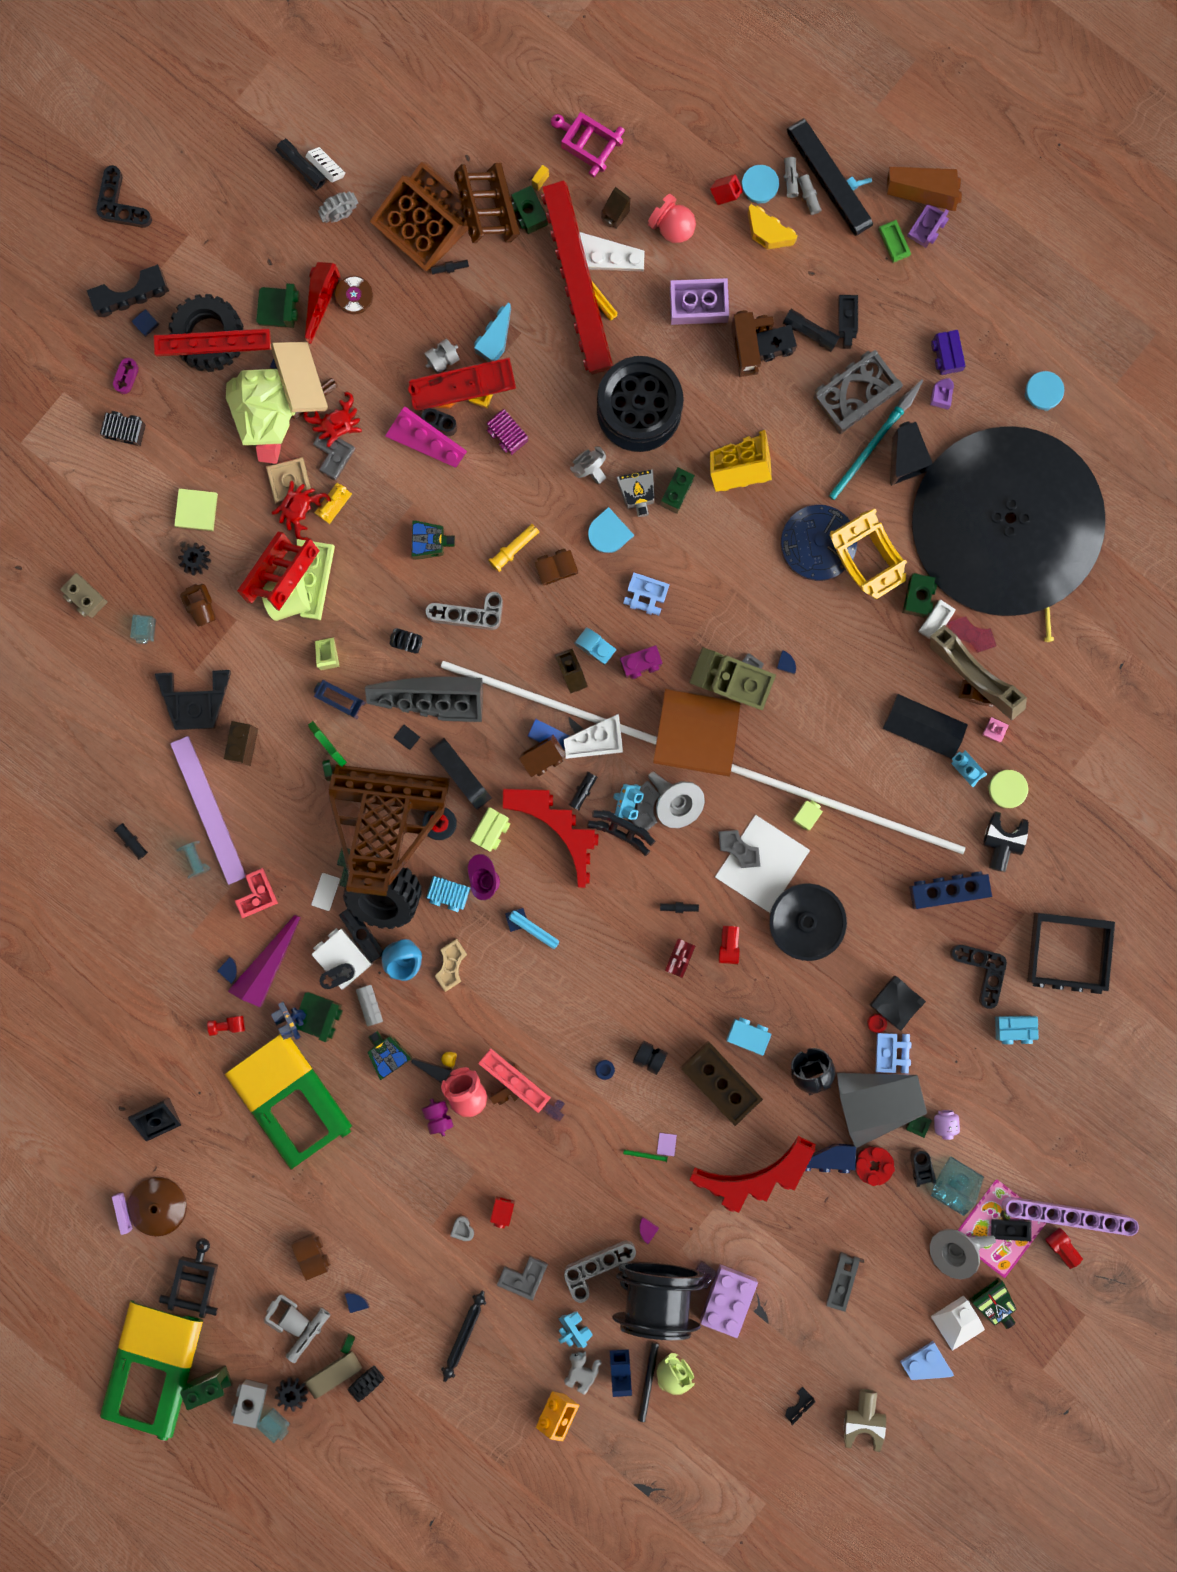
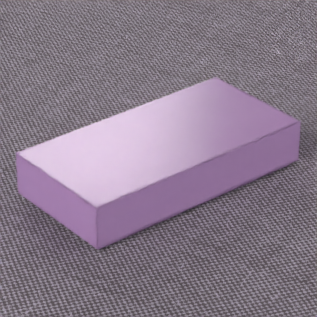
(122, 1213)

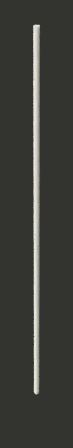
(736, 769)

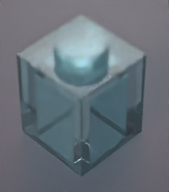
(143, 629)
(274, 1426)

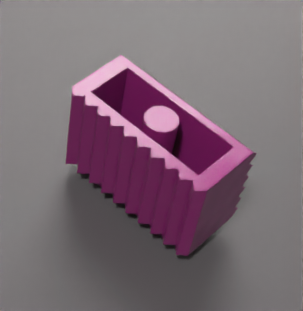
(507, 432)

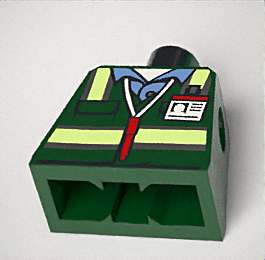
(995, 1303)

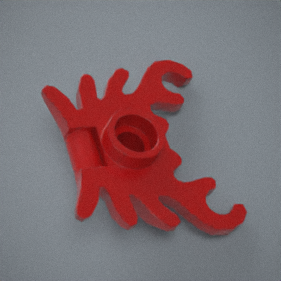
(336, 422)
(296, 506)

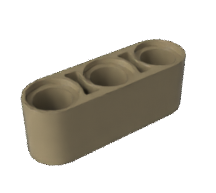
(333, 1374)

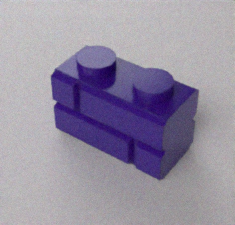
(948, 352)

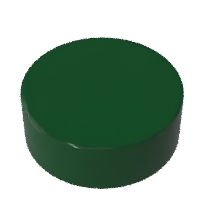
(347, 1343)

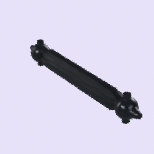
(463, 1336)

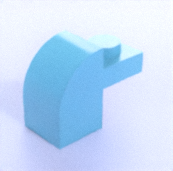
(594, 645)

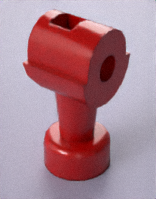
(233, 1024)

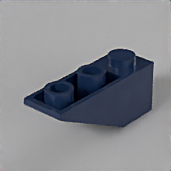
(834, 1157)

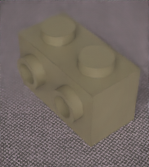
(83, 595)

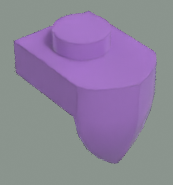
(942, 393)

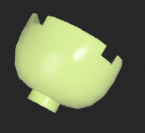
(674, 1375)

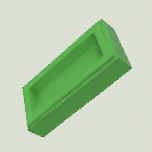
(894, 241)

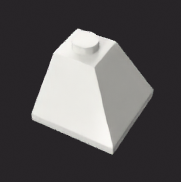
(958, 1322)

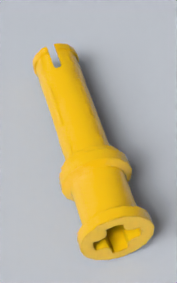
(507, 553)

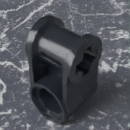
(922, 1171)

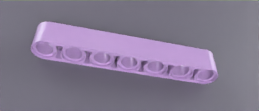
(1078, 1219)

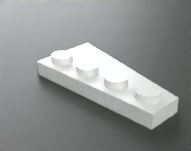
(609, 255)

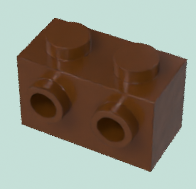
(542, 756)

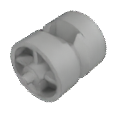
(441, 356)

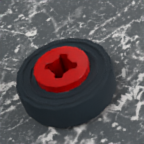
(444, 827)

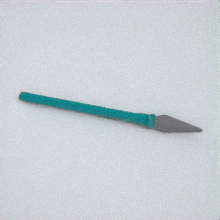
(904, 403)

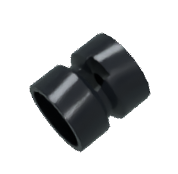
(650, 1057)

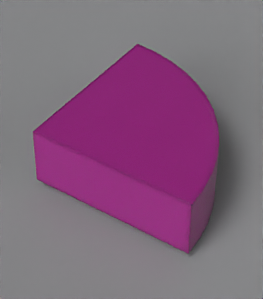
(647, 1230)

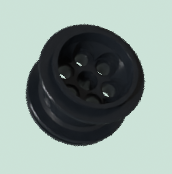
(639, 372)
(658, 1300)

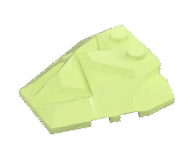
(259, 406)

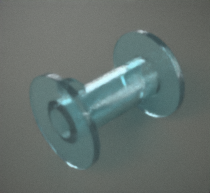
(193, 859)

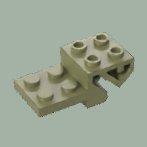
(732, 678)

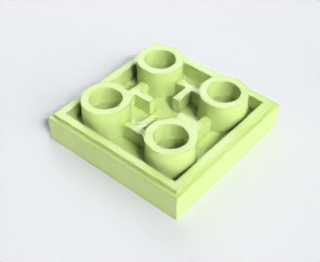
(196, 509)

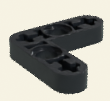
(111, 203)
(991, 970)

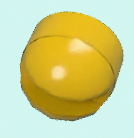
(449, 1059)

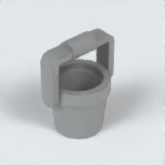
(292, 1319)

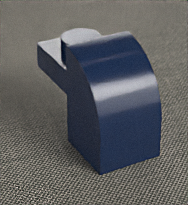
(620, 1373)

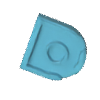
(608, 532)

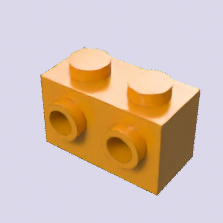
(557, 1416)

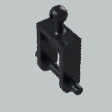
(180, 1275)

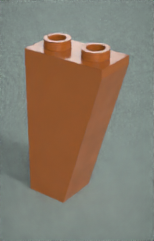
(926, 185)

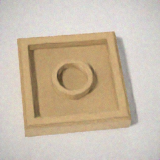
(283, 473)

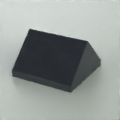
(155, 1120)

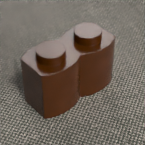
(556, 567)
(310, 1256)

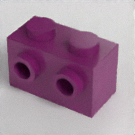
(640, 662)

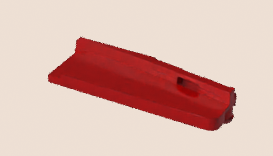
(462, 384)

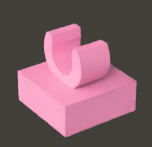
(995, 730)

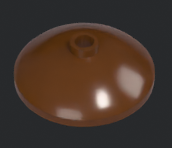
(170, 1206)

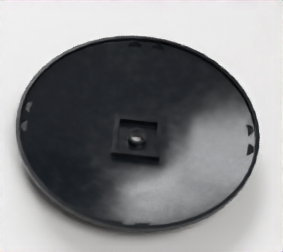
(1000, 564)

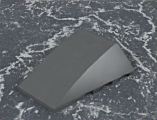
(879, 1103)

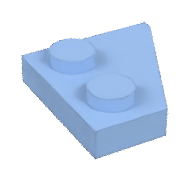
(926, 1364)

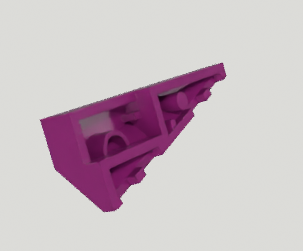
(258, 977)

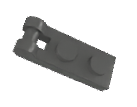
(842, 1282)

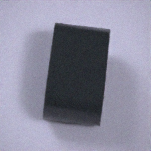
(440, 420)

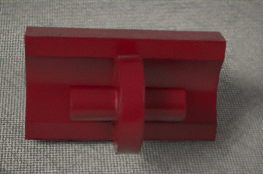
(680, 958)

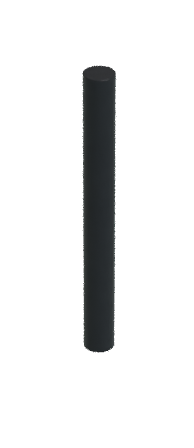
(648, 1381)

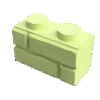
(490, 829)

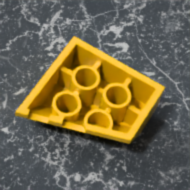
(741, 463)

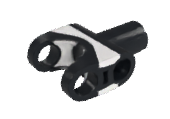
(1004, 842)

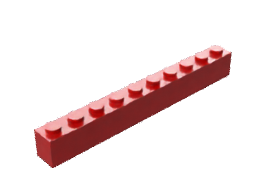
(577, 277)

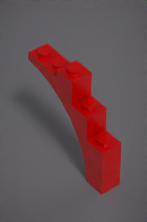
(561, 821)
(735, 1188)

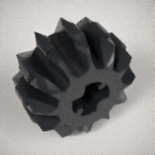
(187, 559)
(406, 640)
(298, 1396)

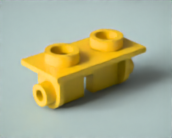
(339, 497)

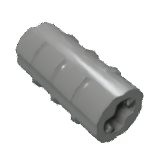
(369, 1005)

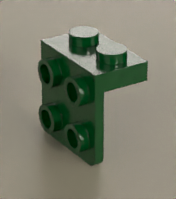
(278, 306)
(320, 1016)

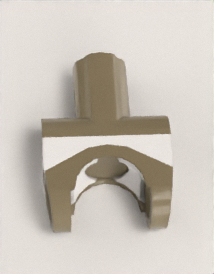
(865, 1421)

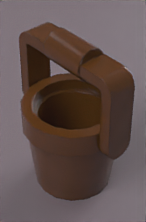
(200, 610)

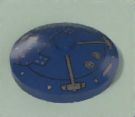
(808, 543)

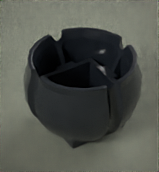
(809, 1065)

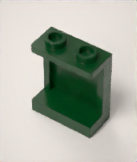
(205, 1388)

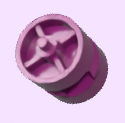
(437, 1117)

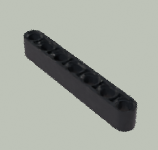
(829, 177)

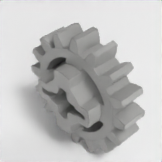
(338, 207)

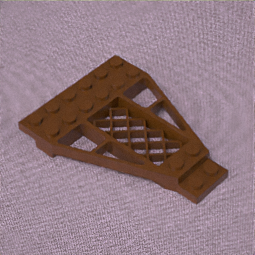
(385, 789)

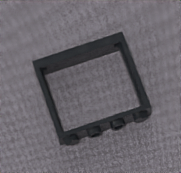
(1106, 953)

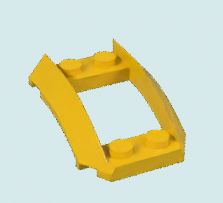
(857, 529)

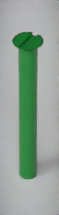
(645, 1155)

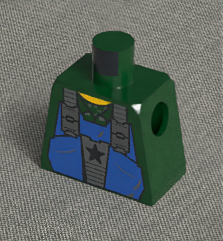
(429, 540)
(387, 1054)

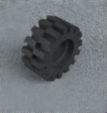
(366, 1384)

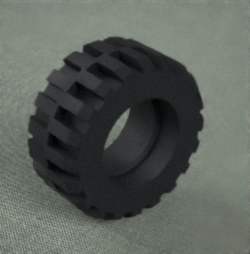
(196, 311)
(388, 910)

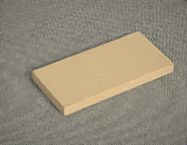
(299, 377)

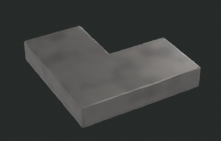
(337, 457)
(526, 1283)

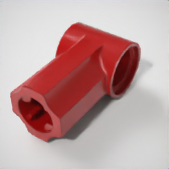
(729, 947)
(1061, 1244)

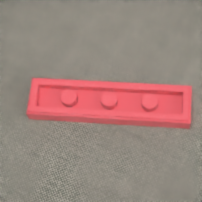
(514, 1080)

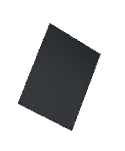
(407, 737)

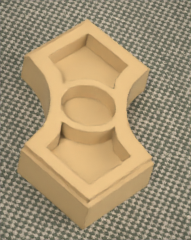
(452, 957)

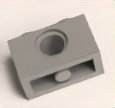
(249, 1415)

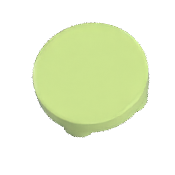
(1008, 789)

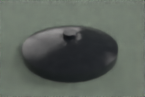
(807, 922)

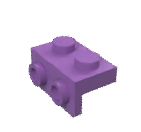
(927, 225)

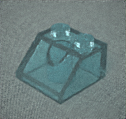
(957, 1186)

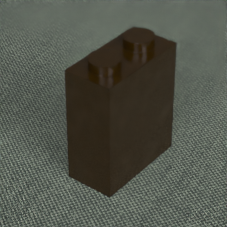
(241, 743)

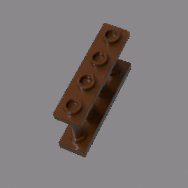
(501, 196)

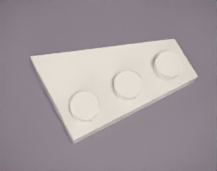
(595, 740)

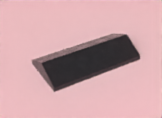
(925, 726)

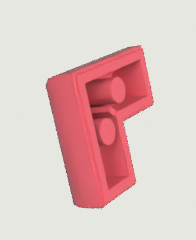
(261, 897)

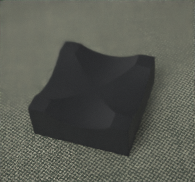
(897, 1003)

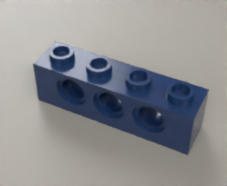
(980, 890)

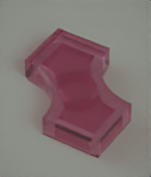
(979, 638)

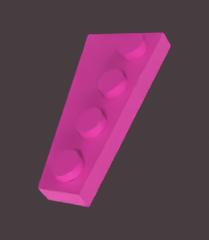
(423, 437)

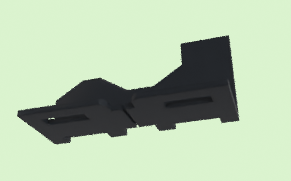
(804, 1399)

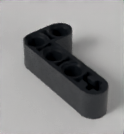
(460, 773)

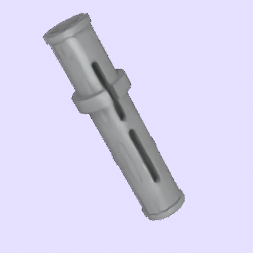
(312, 1329)

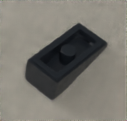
(438, 1072)
(1011, 1229)

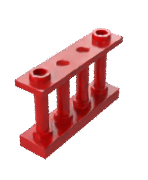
(267, 564)

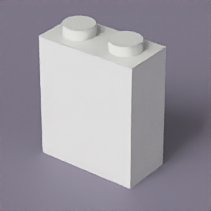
(341, 950)

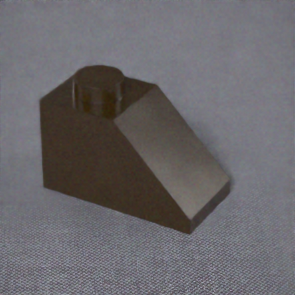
(616, 208)
(571, 671)

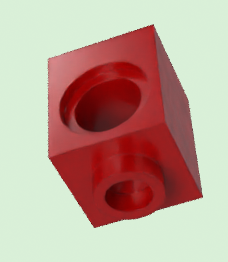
(502, 1212)

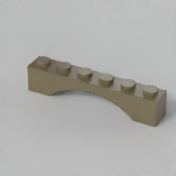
(999, 693)

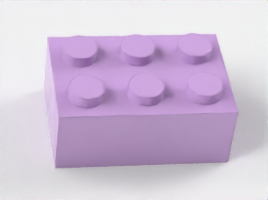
(699, 301)
(728, 1301)

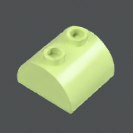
(295, 604)

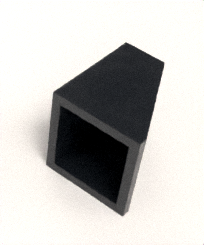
(908, 454)

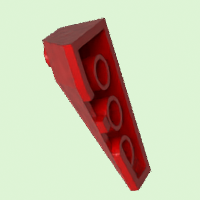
(322, 285)

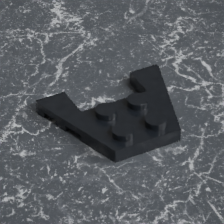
(195, 708)

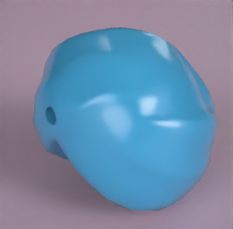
(401, 960)

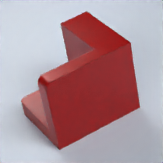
(726, 189)

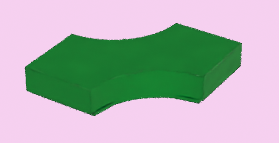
(334, 753)

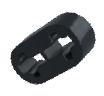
(335, 972)

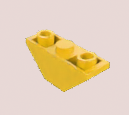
(768, 230)

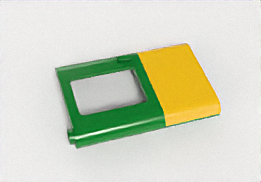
(272, 1076)
(161, 1343)

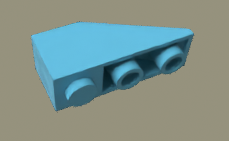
(493, 342)

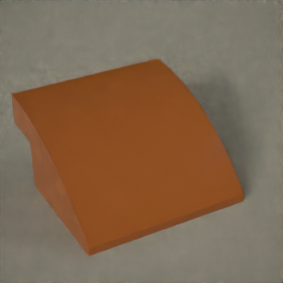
(422, 216)
(697, 732)

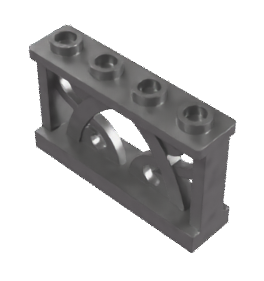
(883, 390)

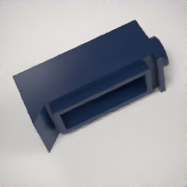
(355, 707)

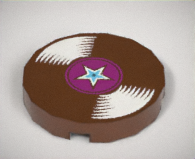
(354, 294)

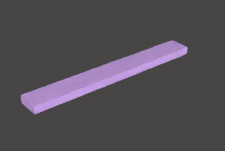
(208, 810)

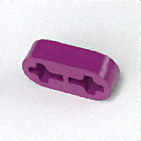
(129, 377)

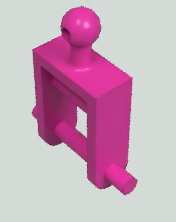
(591, 125)

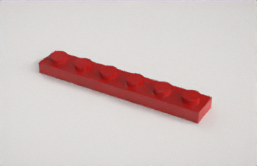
(212, 342)

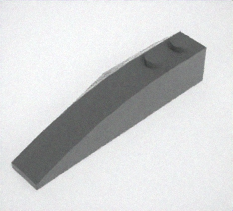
(435, 696)

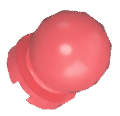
(674, 221)
(465, 1092)

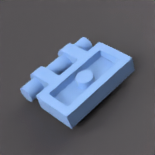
(647, 588)
(887, 1051)

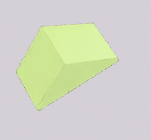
(326, 654)

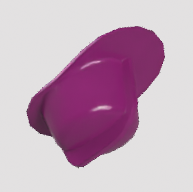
(482, 877)

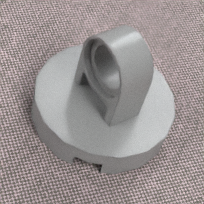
(589, 463)

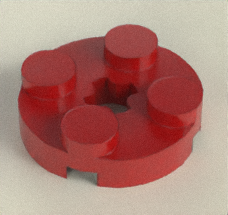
(873, 1176)

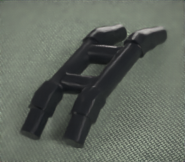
(612, 829)

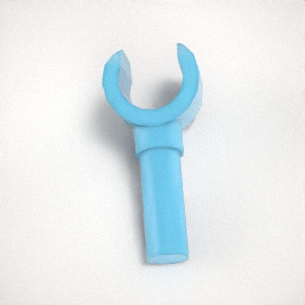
(854, 185)

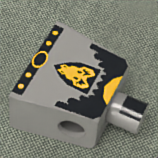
(637, 491)

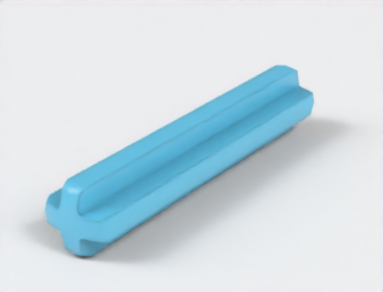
(533, 929)

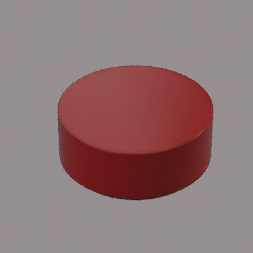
(877, 1023)

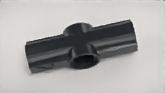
(369, 944)

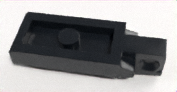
(847, 319)

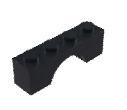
(150, 284)

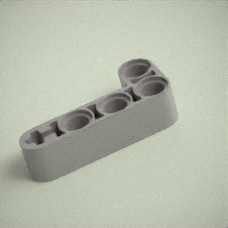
(464, 612)
(601, 1266)

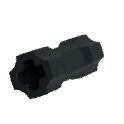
(291, 155)
(806, 327)

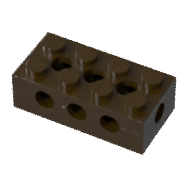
(721, 1096)

